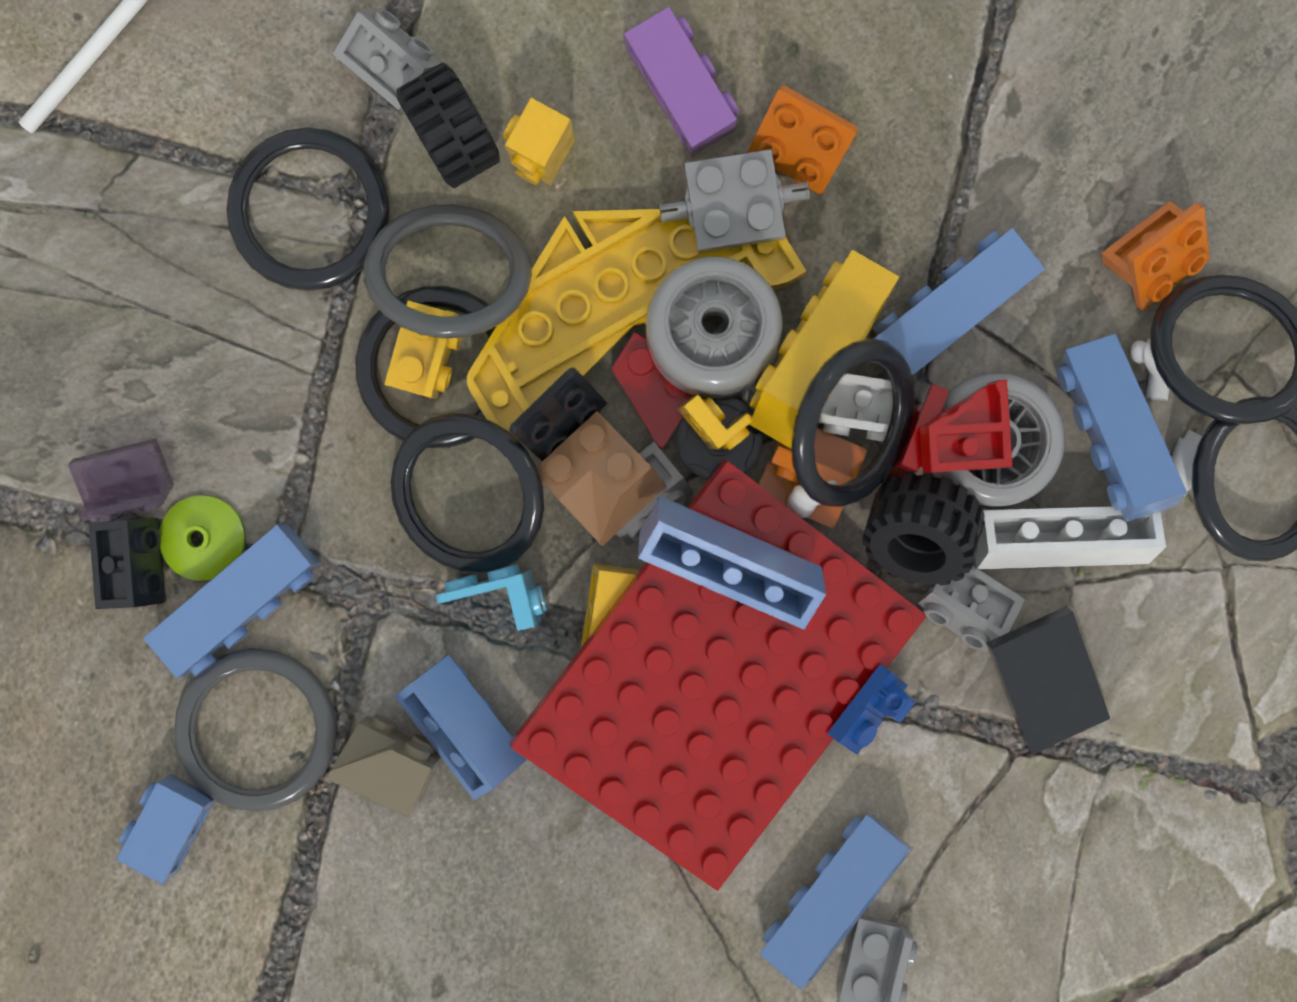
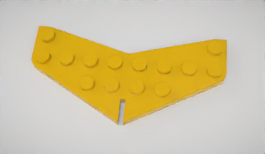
(591, 298)

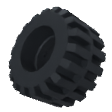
(448, 125)
(923, 529)

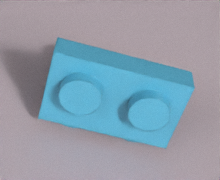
(526, 599)

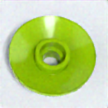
(221, 531)

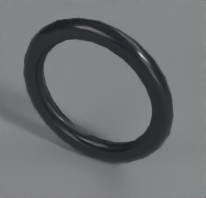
(239, 198)
(369, 348)
(1183, 387)
(811, 407)
(511, 448)
(1205, 498)

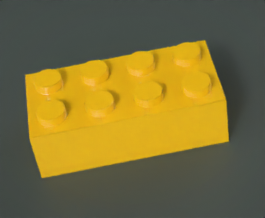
(833, 319)

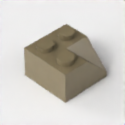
(386, 765)

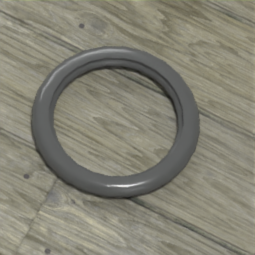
(452, 326)
(245, 798)

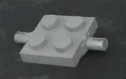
(734, 201)

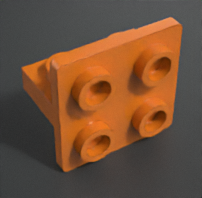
(803, 138)
(1160, 252)
(834, 459)

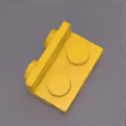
(421, 360)
(706, 420)

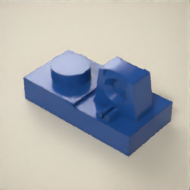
(878, 697)

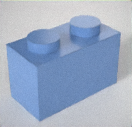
(165, 828)

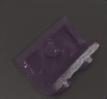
(121, 480)

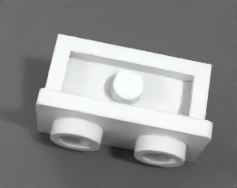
(859, 404)

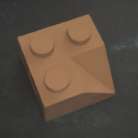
(600, 478)

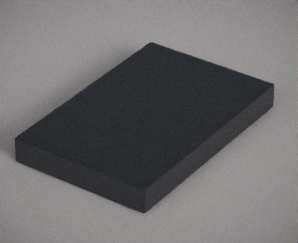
(1048, 680)

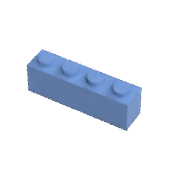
(962, 300)
(1120, 429)
(731, 562)
(232, 601)
(835, 900)

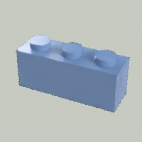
(461, 727)

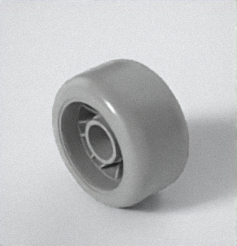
(705, 361)
(1035, 444)

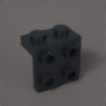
(557, 413)

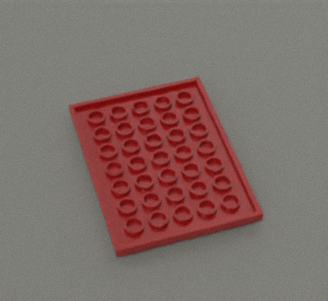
(704, 711)

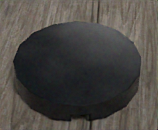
(704, 460)

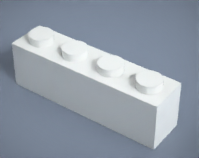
(1067, 538)

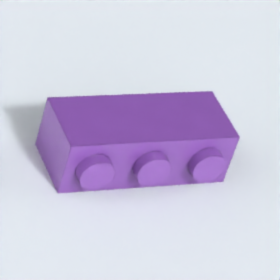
(681, 80)

